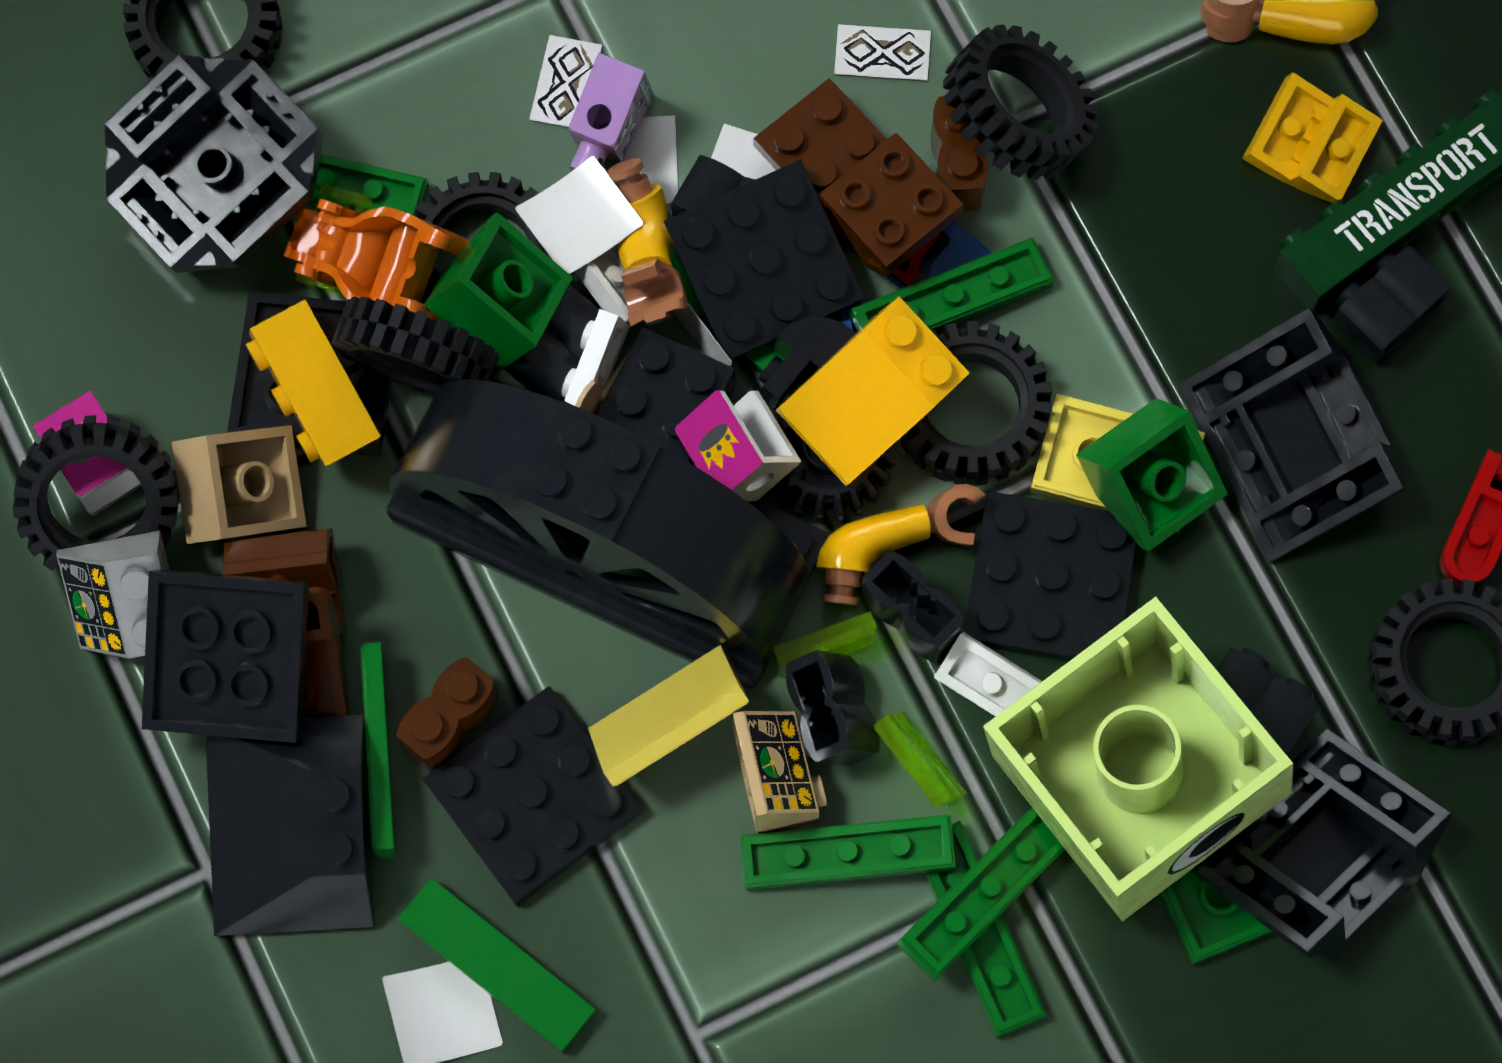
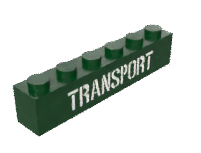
(1395, 206)

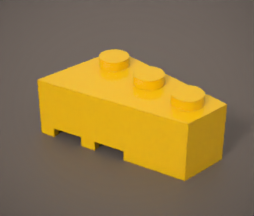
(311, 384)

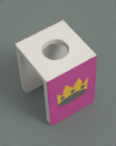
(738, 443)
(95, 480)

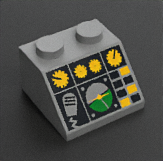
(110, 591)

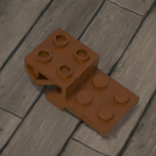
(870, 186)
(313, 559)

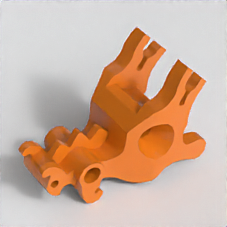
(370, 253)

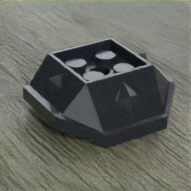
(174, 136)

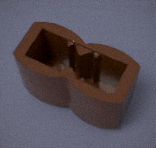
(956, 159)
(458, 704)

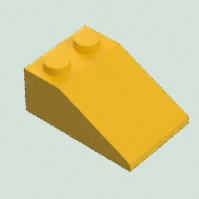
(872, 391)

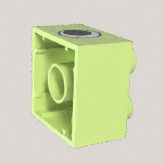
(1139, 758)

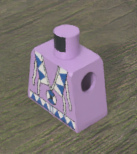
(612, 96)

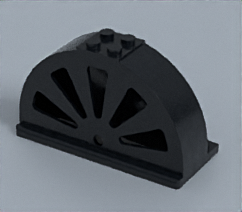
(623, 488)

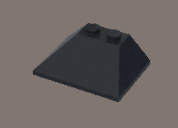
(1295, 434)
(290, 830)
(1329, 851)

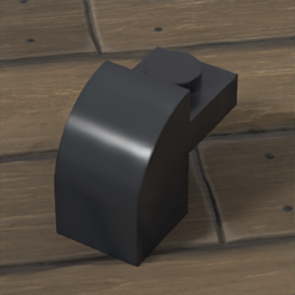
(806, 348)

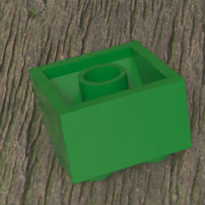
(500, 290)
(1153, 472)

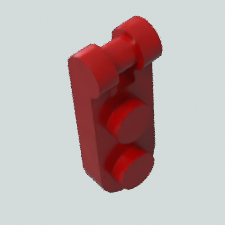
(1477, 532)

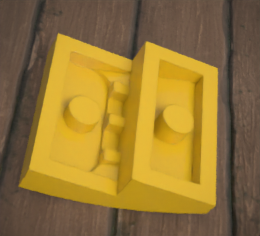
(1312, 139)

